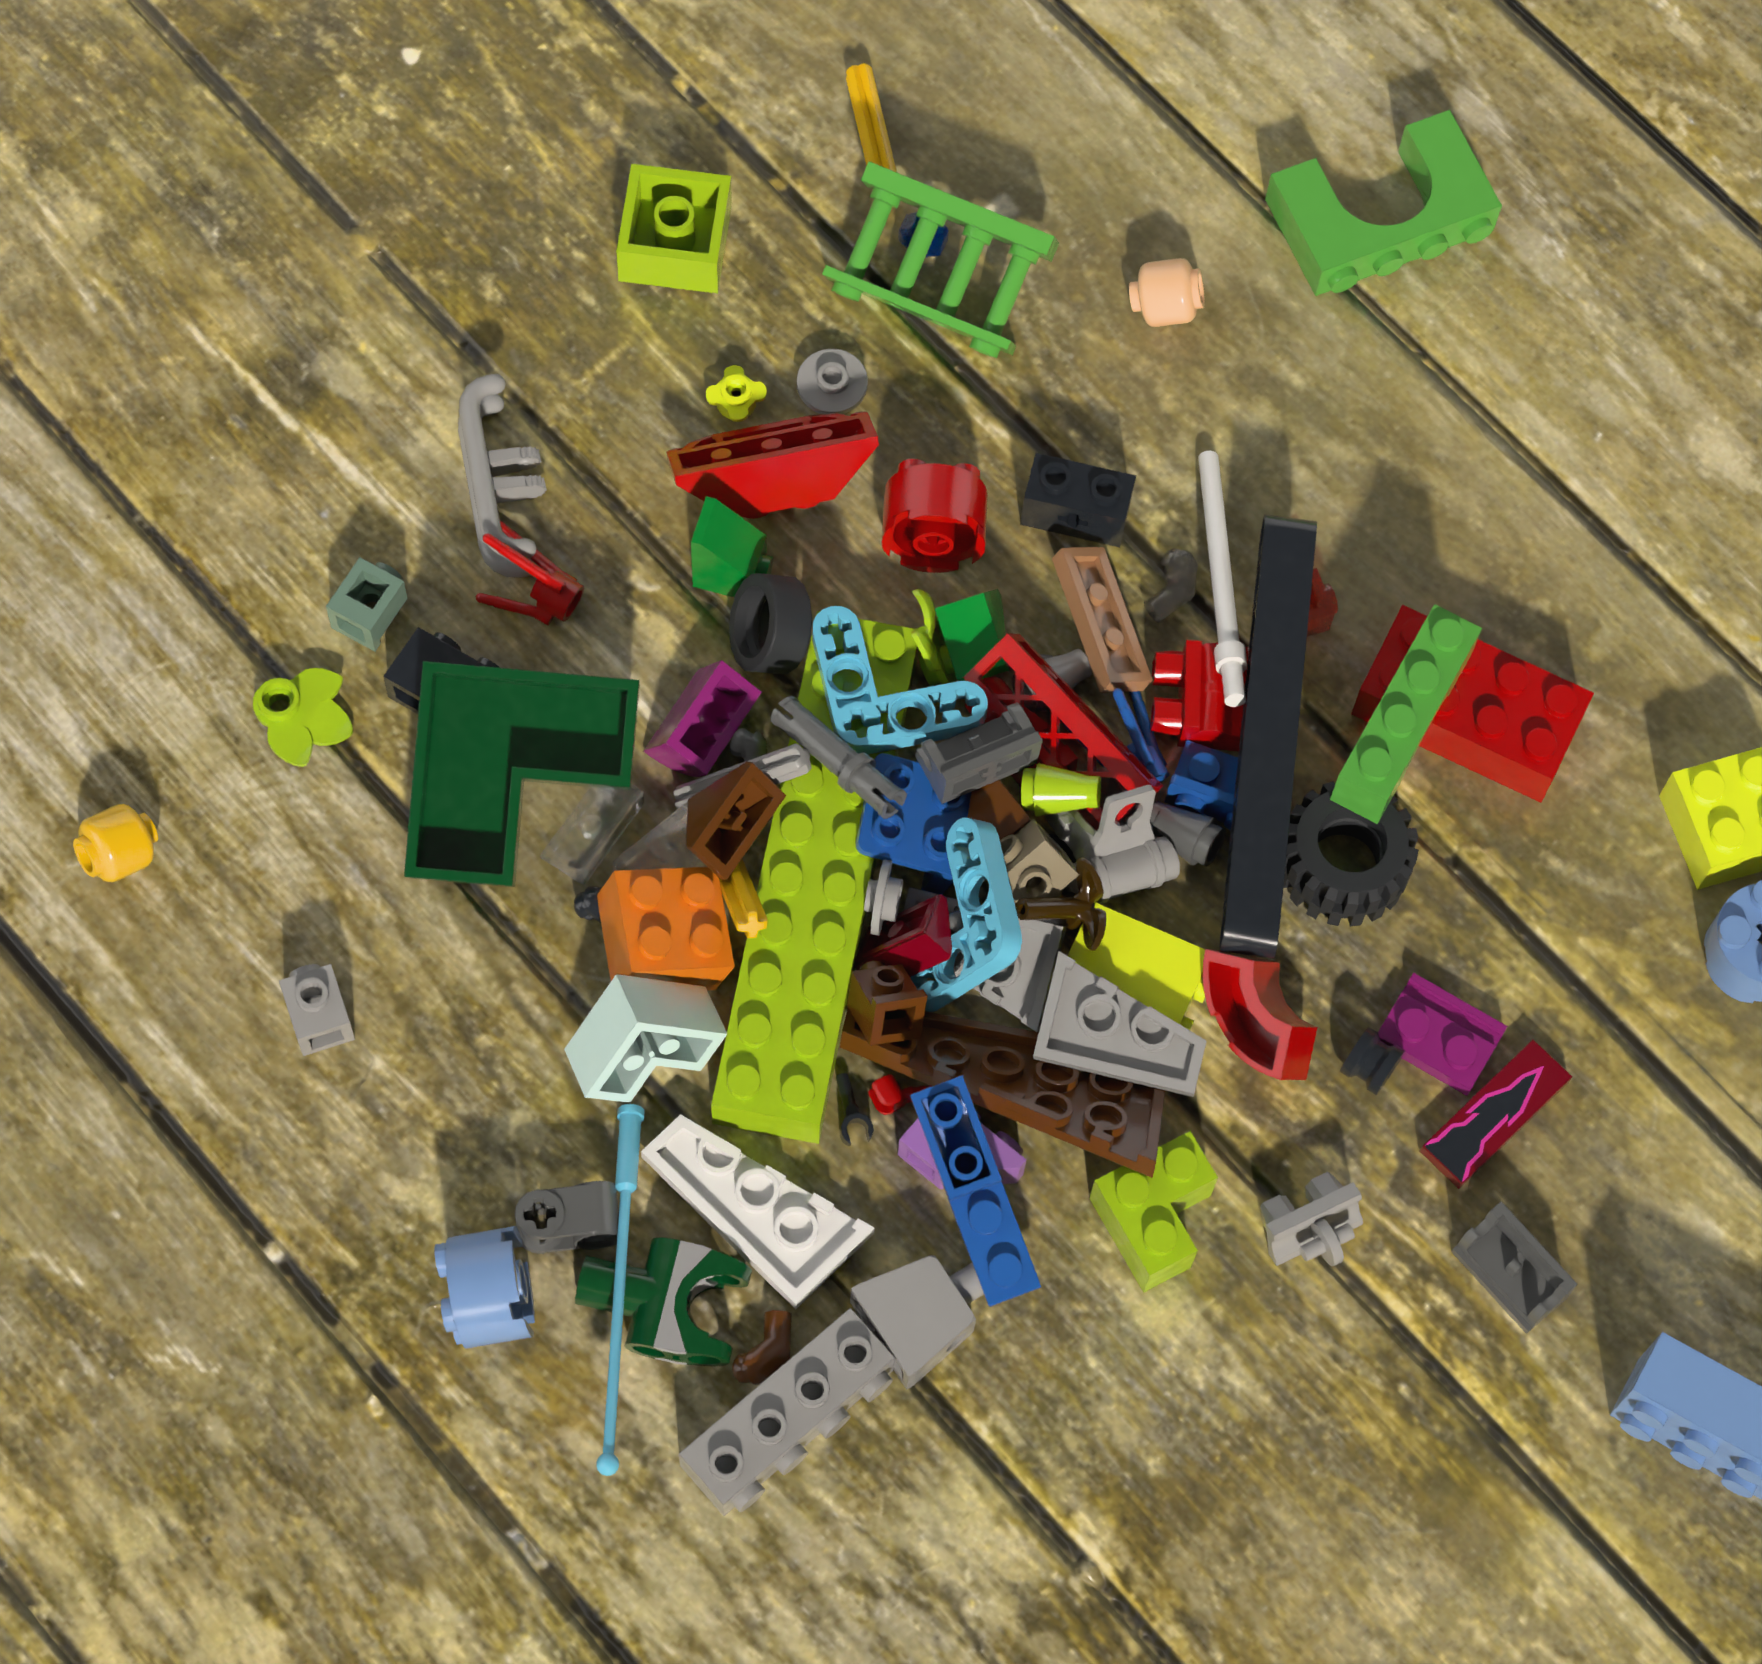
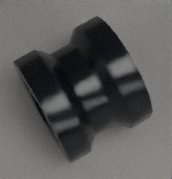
(1372, 1060)

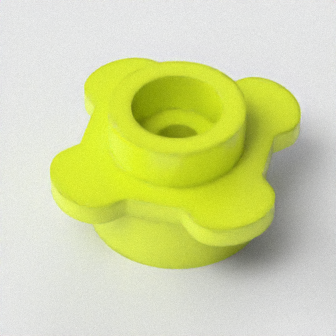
(738, 407)

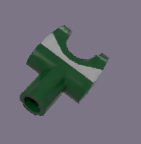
(661, 1296)

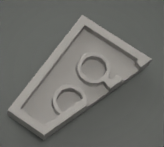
(1026, 983)
(1113, 1035)

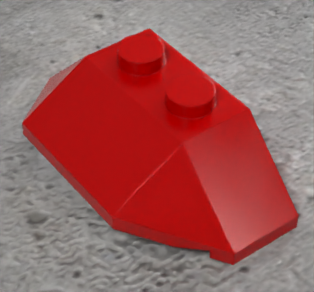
(776, 462)

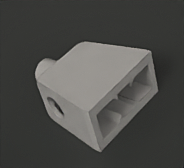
(918, 1313)

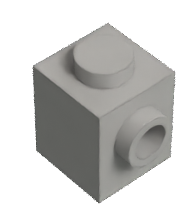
(316, 1008)

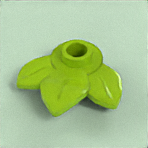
(931, 644)
(309, 717)

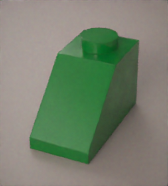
(726, 550)

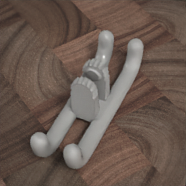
(485, 490)

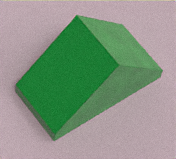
(972, 630)

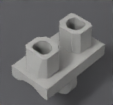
(1315, 1227)

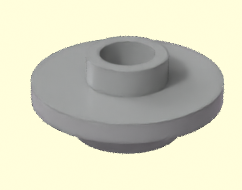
(832, 381)
(883, 897)

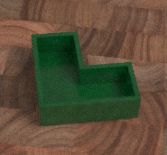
(486, 736)

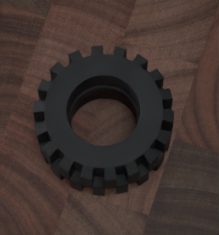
(1343, 892)

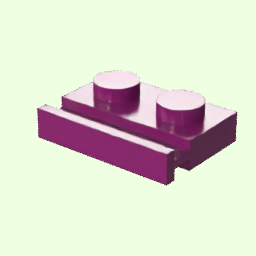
(1441, 1033)

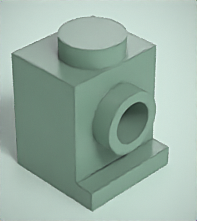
(361, 586)

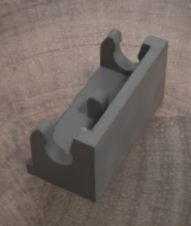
(980, 754)
(1514, 1268)

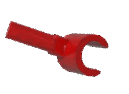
(888, 1095)

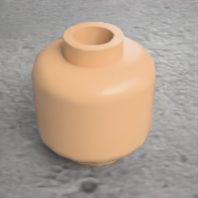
(1167, 292)

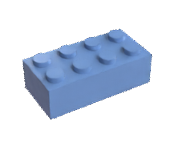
(1697, 1411)

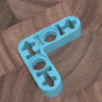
(867, 706)
(990, 930)

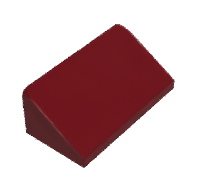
(916, 939)

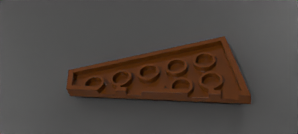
(999, 1069)

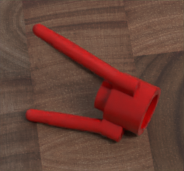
(554, 589)

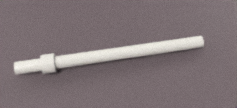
(1229, 653)

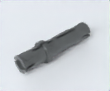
(854, 770)

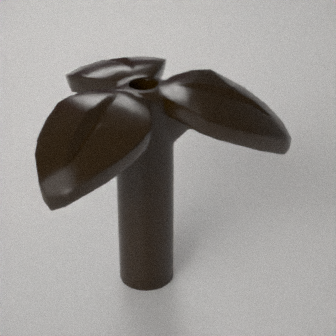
(1072, 908)

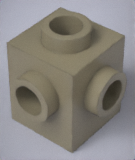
(1036, 863)

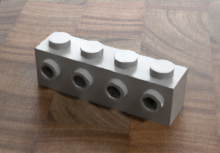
(787, 1413)

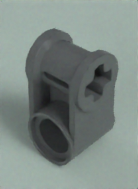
(575, 1217)

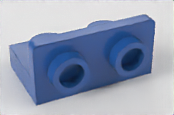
(1204, 782)

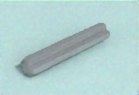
(777, 766)

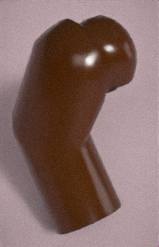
(769, 1354)

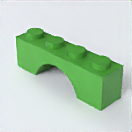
(1405, 713)

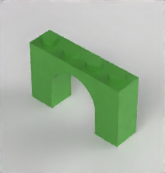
(1341, 249)

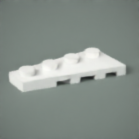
(769, 1221)

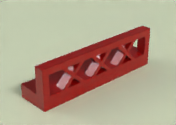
(1068, 708)

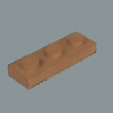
(1102, 619)

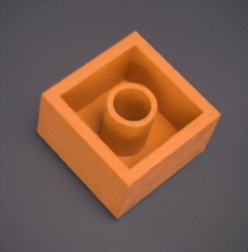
(666, 926)

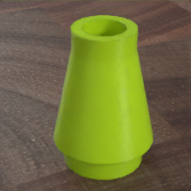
(1058, 790)

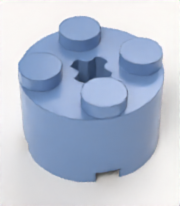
(1734, 945)
(487, 1288)

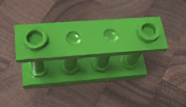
(979, 229)

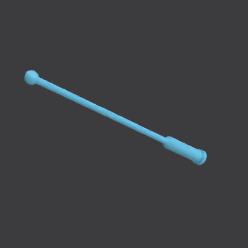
(626, 1180)

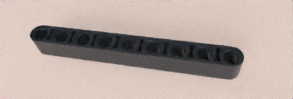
(1268, 738)

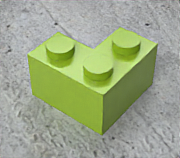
(1144, 1210)

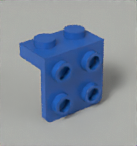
(919, 829)

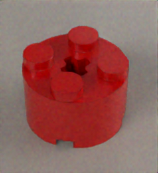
(934, 515)

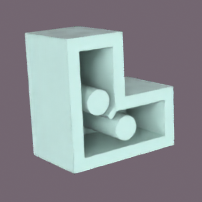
(642, 1027)

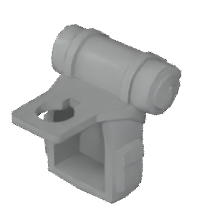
(1122, 852)

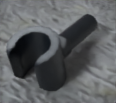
(851, 1109)

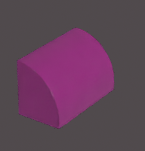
(703, 720)

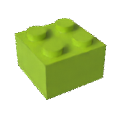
(674, 228)

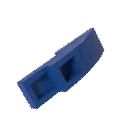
(975, 1191)

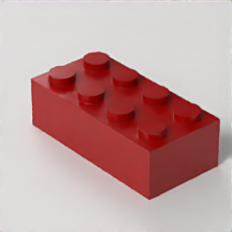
(1499, 717)

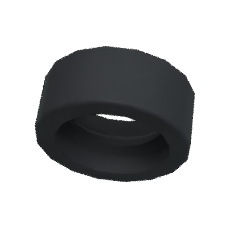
(770, 623)

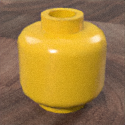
(115, 843)

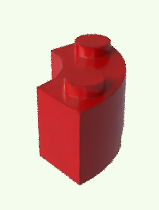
(1254, 1014)

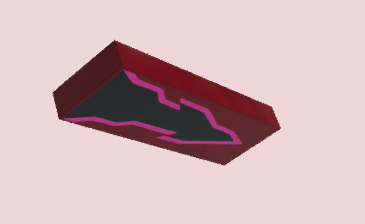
(1495, 1114)

